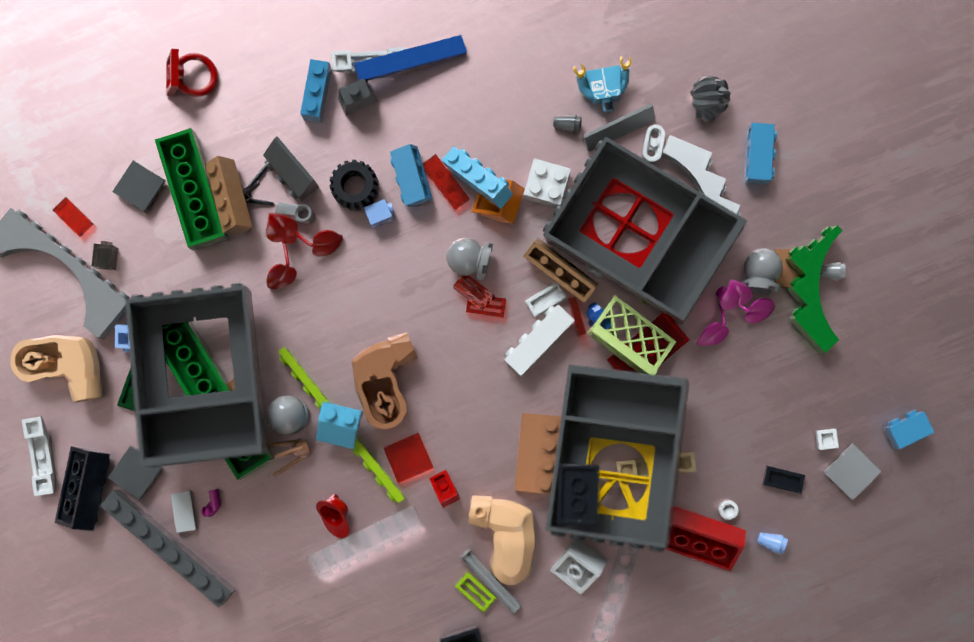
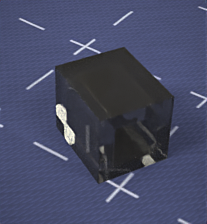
(104, 256)

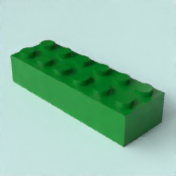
(190, 188)

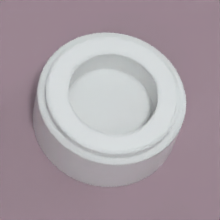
(728, 510)

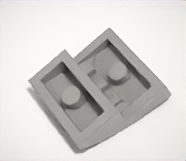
(852, 471)

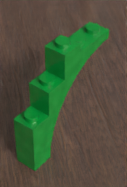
(805, 289)

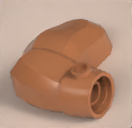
(377, 382)

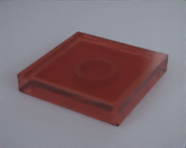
(408, 457)

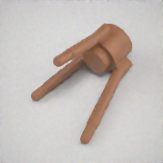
(300, 449)

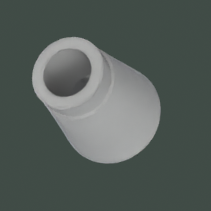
(833, 271)

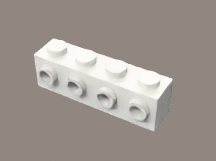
(539, 340)

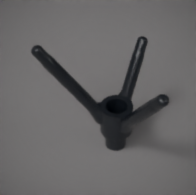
(252, 186)

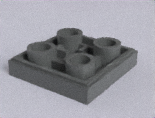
(139, 186)
(133, 477)

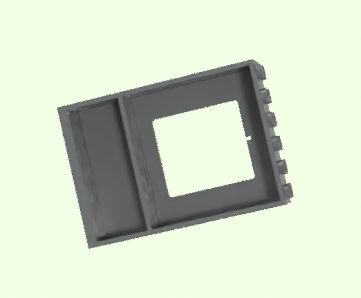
(201, 424)

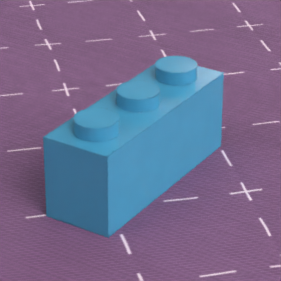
(316, 90)
(760, 153)
(410, 175)

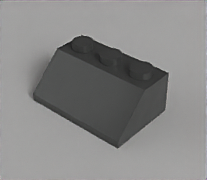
(289, 170)

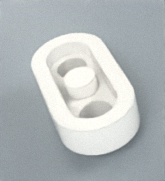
(653, 144)

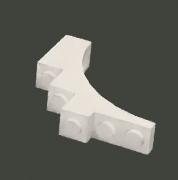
(693, 162)

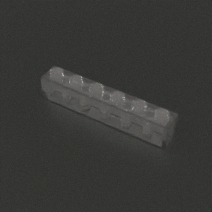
(365, 541)

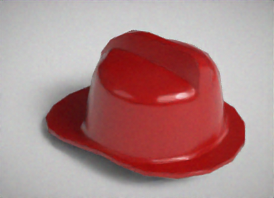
(334, 515)

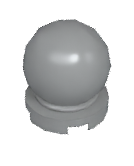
(468, 257)
(762, 271)
(287, 415)

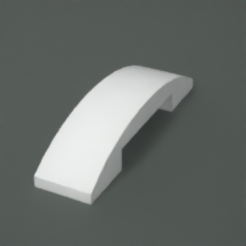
(344, 60)
(41, 456)

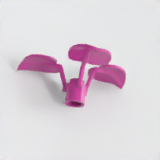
(730, 297)

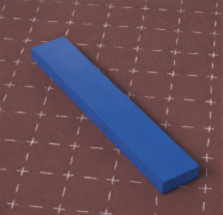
(410, 58)

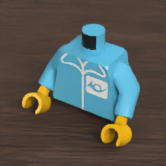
(604, 84)

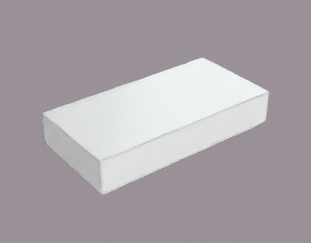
(545, 299)
(183, 511)

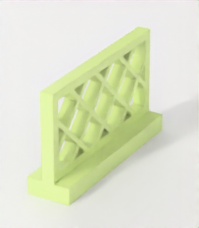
(626, 352)

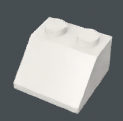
(579, 565)

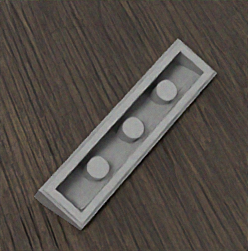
(620, 126)

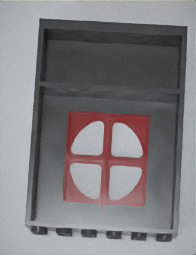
(680, 257)

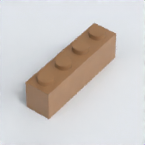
(228, 195)
(561, 270)

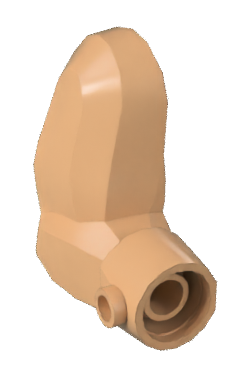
(60, 357)
(511, 538)

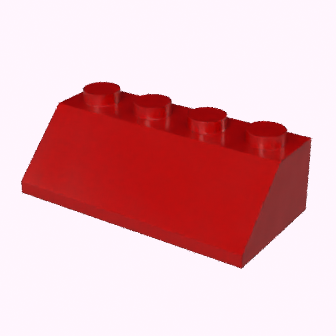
(706, 539)

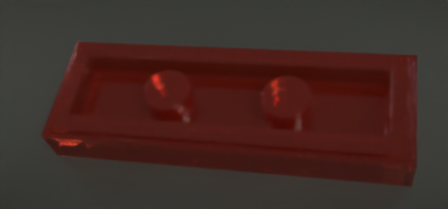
(445, 182)

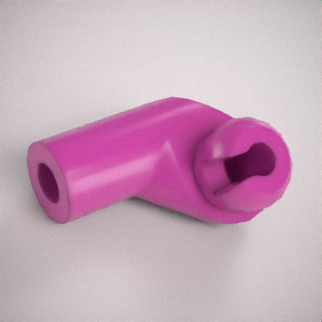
(214, 504)

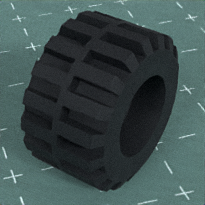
(349, 170)

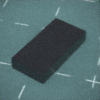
(783, 479)

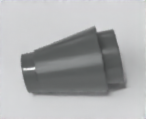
(568, 122)

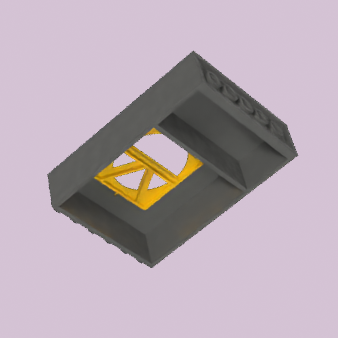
(631, 410)

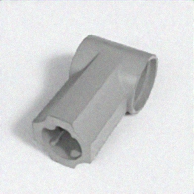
(295, 212)

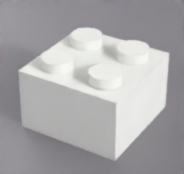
(546, 183)

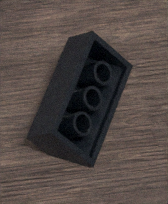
(82, 489)

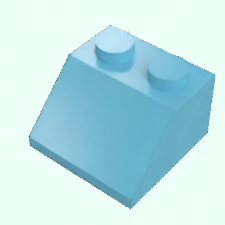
(338, 425)

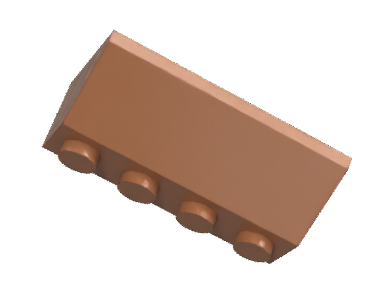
(537, 453)

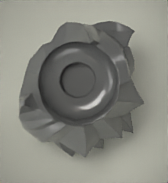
(710, 97)

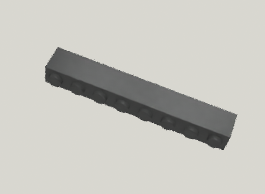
(168, 547)

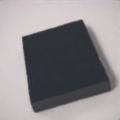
(578, 494)

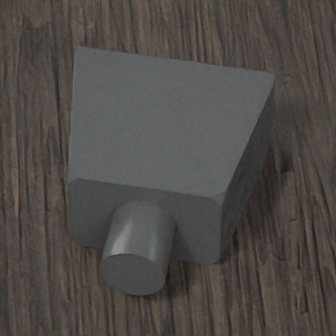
(356, 96)

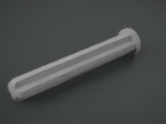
(489, 579)

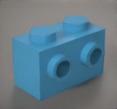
(909, 429)

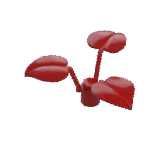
(284, 230)

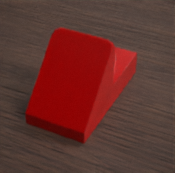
(444, 488)

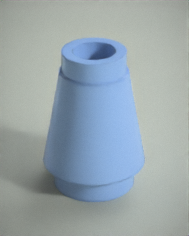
(772, 542)

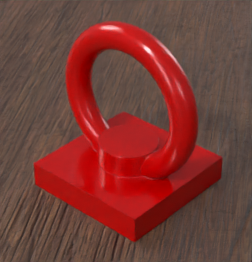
(175, 74)

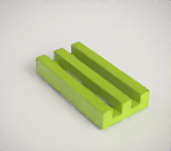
(481, 586)

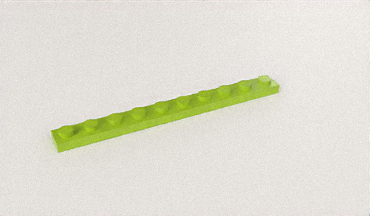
(369, 461)

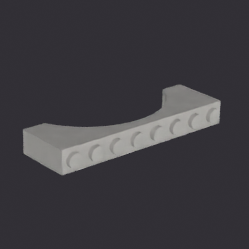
(103, 303)

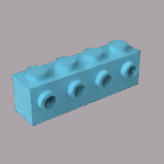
(477, 177)

